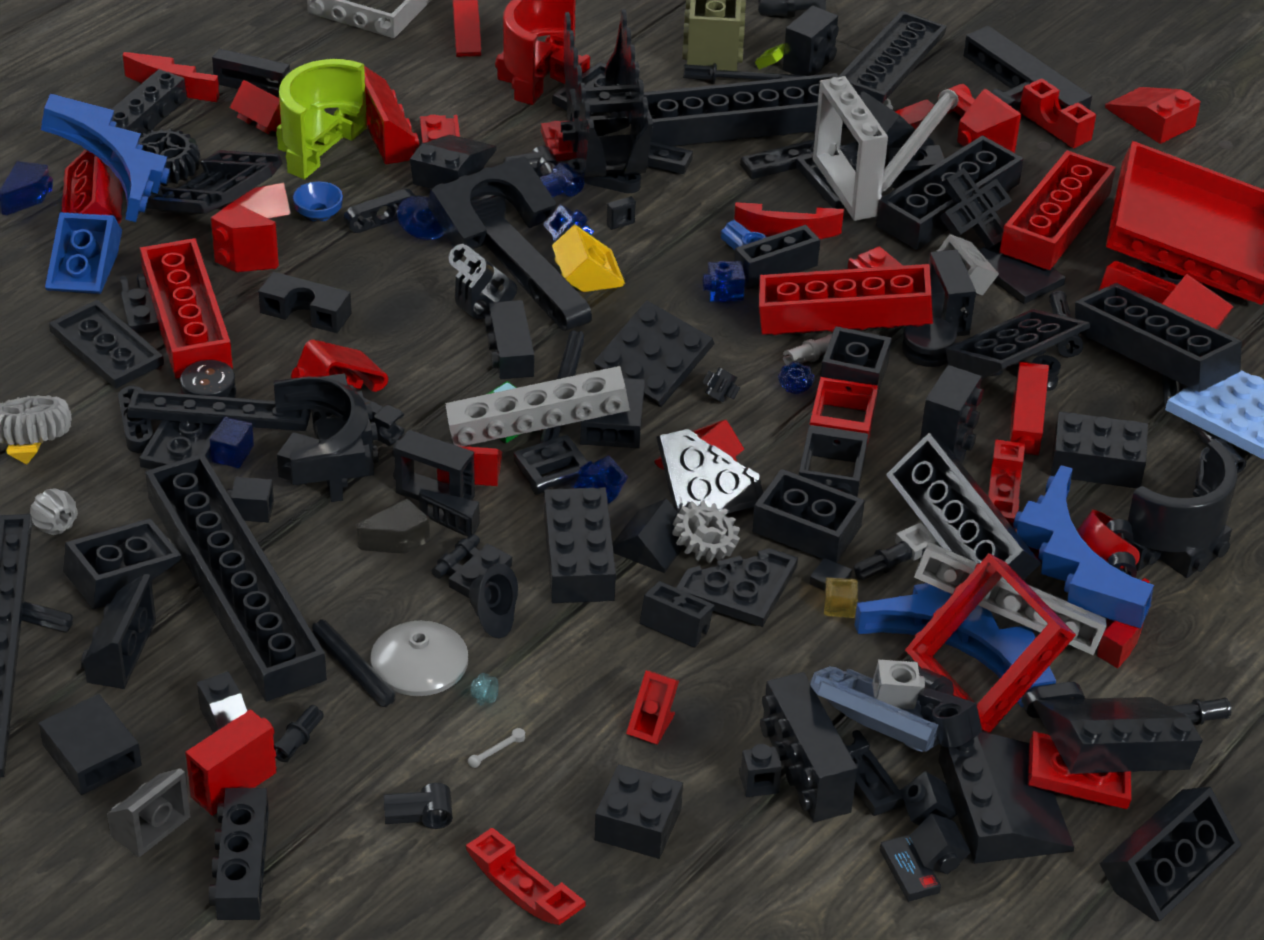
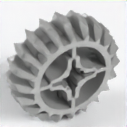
(33, 419)

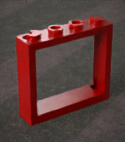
(1024, 670)

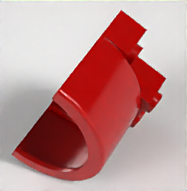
(523, 56)

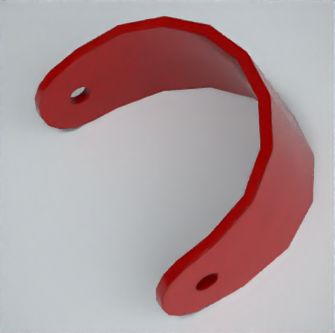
(1102, 539)

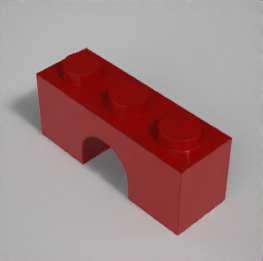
(1041, 105)

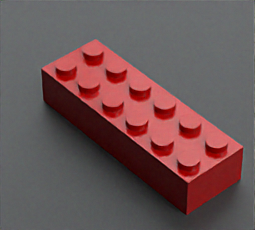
(1057, 210)
(845, 299)
(185, 304)

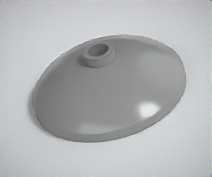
(420, 658)

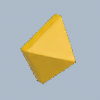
(23, 452)

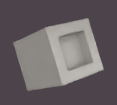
(898, 683)

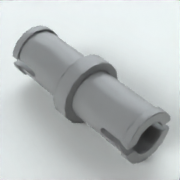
(808, 351)

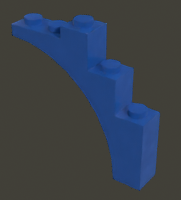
(117, 147)
(1067, 557)
(975, 636)

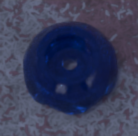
(796, 378)

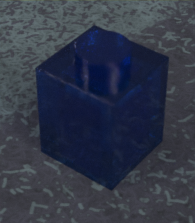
(231, 442)

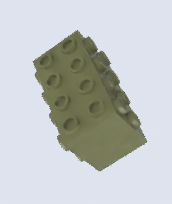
(714, 33)

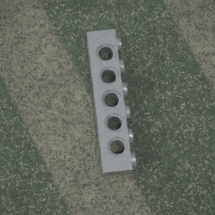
(537, 406)
(948, 570)

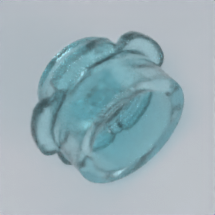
(485, 689)

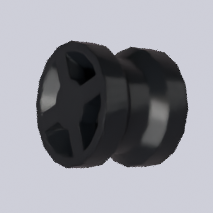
(1054, 369)

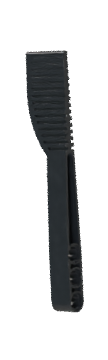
(529, 267)

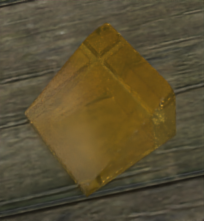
(841, 597)

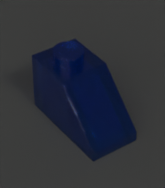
(25, 187)

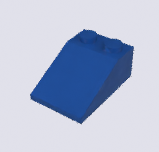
(83, 252)

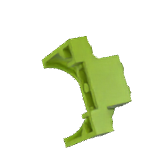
(305, 126)

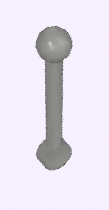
(518, 735)

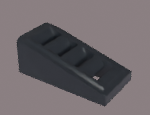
(457, 513)

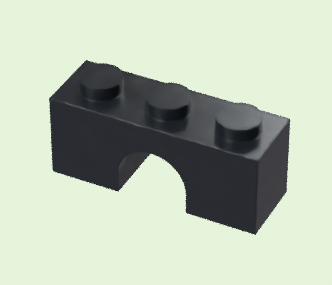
(285, 294)

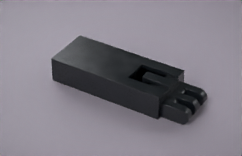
(236, 67)

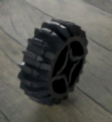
(179, 149)

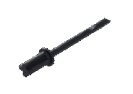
(711, 72)

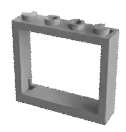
(366, 17)
(859, 189)

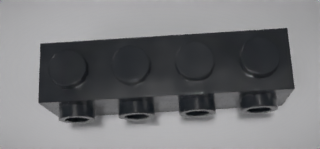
(150, 102)

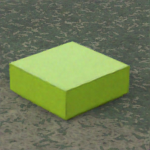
(770, 56)

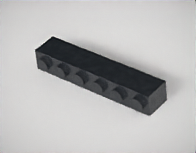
(1016, 66)

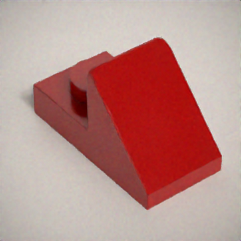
(653, 707)

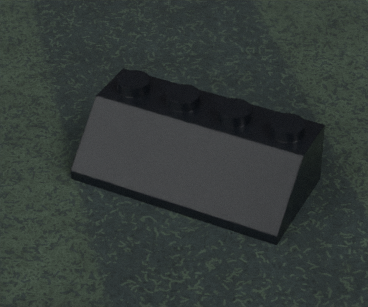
(1171, 852)

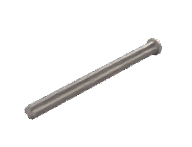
(947, 100)

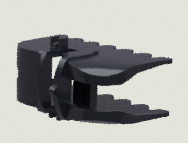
(620, 97)

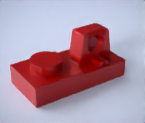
(553, 138)

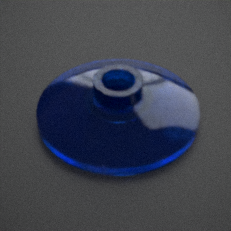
(418, 219)

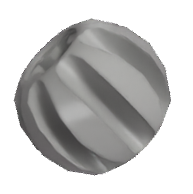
(53, 511)

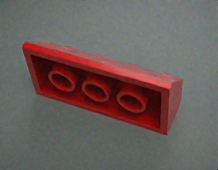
(387, 121)
(91, 188)

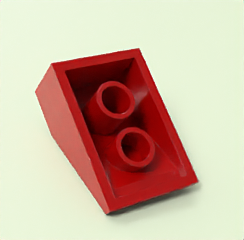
(1157, 111)

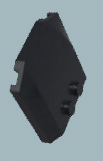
(224, 180)

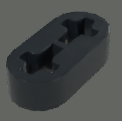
(1063, 690)

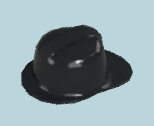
(494, 599)

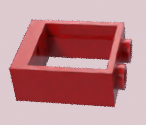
(834, 393)

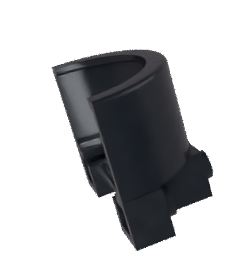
(1186, 530)

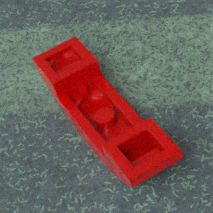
(824, 224)
(1006, 477)
(521, 882)

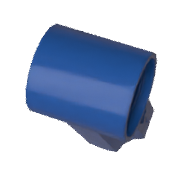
(737, 235)

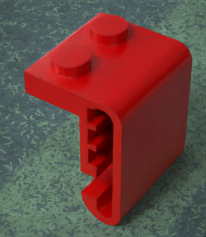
(328, 359)

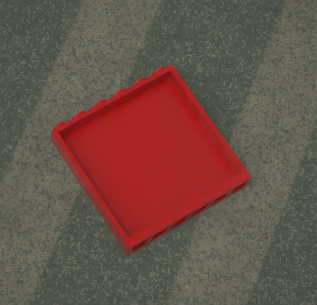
(1190, 221)

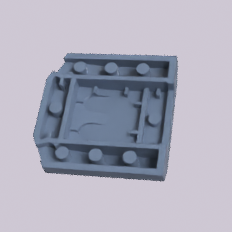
(854, 697)

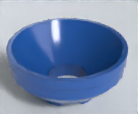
(318, 196)

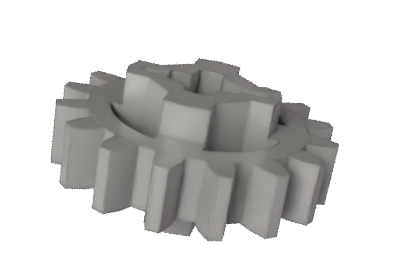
(706, 531)

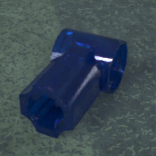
(563, 180)

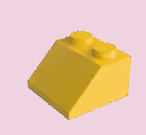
(586, 261)

